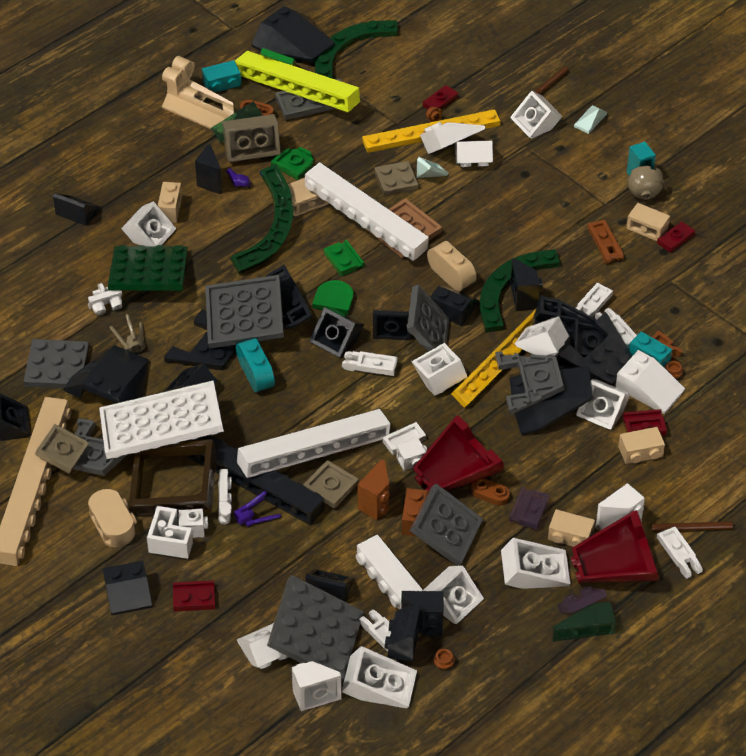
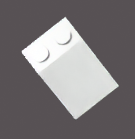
(441, 135)
(649, 382)
(534, 565)
(378, 679)

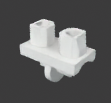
(104, 296)

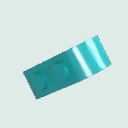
(255, 365)

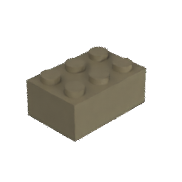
(251, 138)

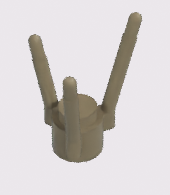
(134, 342)

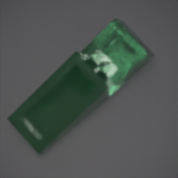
(248, 111)

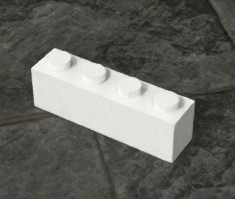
(385, 569)

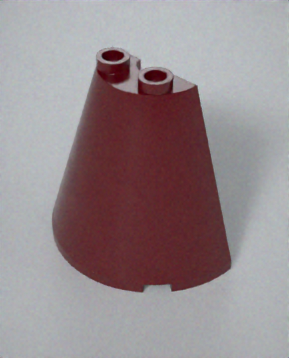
(456, 459)
(616, 554)

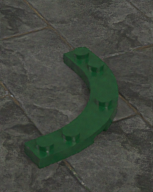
(343, 38)
(281, 224)
(500, 280)

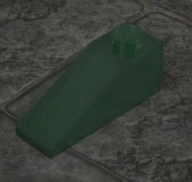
(588, 622)

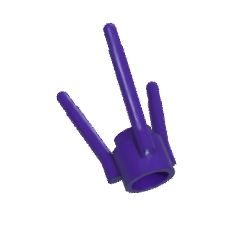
(244, 514)

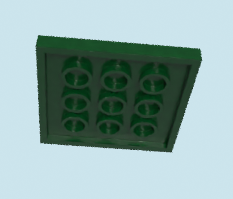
(148, 268)

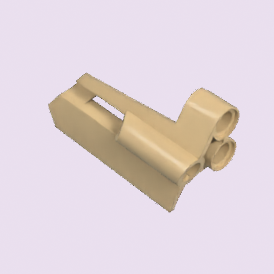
(187, 97)

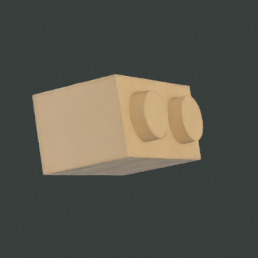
(170, 200)
(648, 222)
(641, 445)
(570, 528)

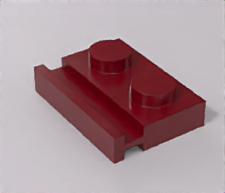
(643, 420)
(193, 596)

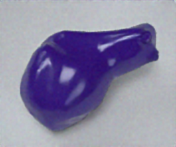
(238, 179)

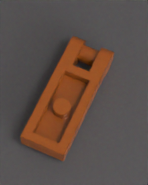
(605, 241)

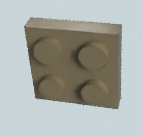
(396, 178)
(62, 448)
(331, 483)

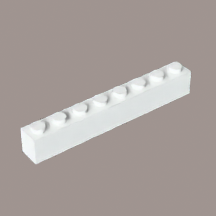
(366, 211)
(312, 443)

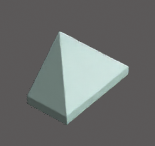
(590, 119)
(429, 169)

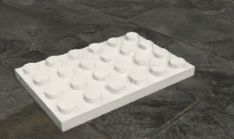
(160, 419)

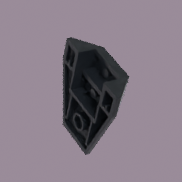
(292, 35)
(293, 303)
(579, 326)
(112, 375)
(542, 414)

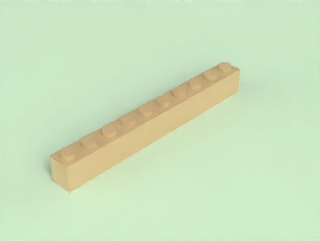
(30, 484)

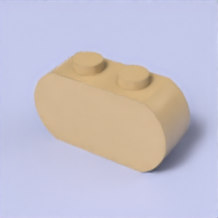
(304, 199)
(451, 266)
(112, 518)

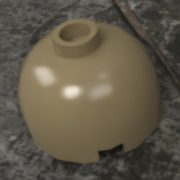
(645, 182)

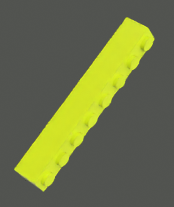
(298, 81)

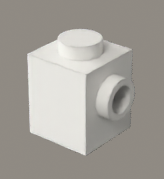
(410, 453)
(193, 519)

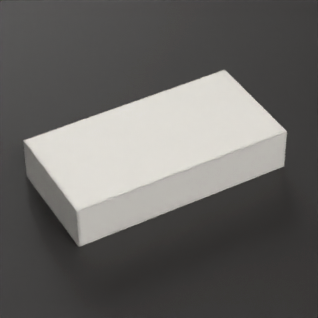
(403, 435)

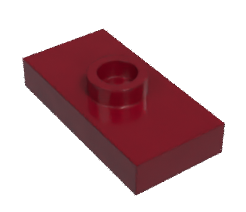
(441, 98)
(676, 236)

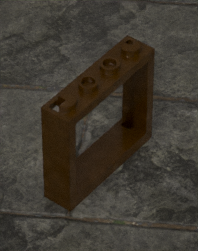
(148, 506)

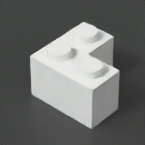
(167, 537)

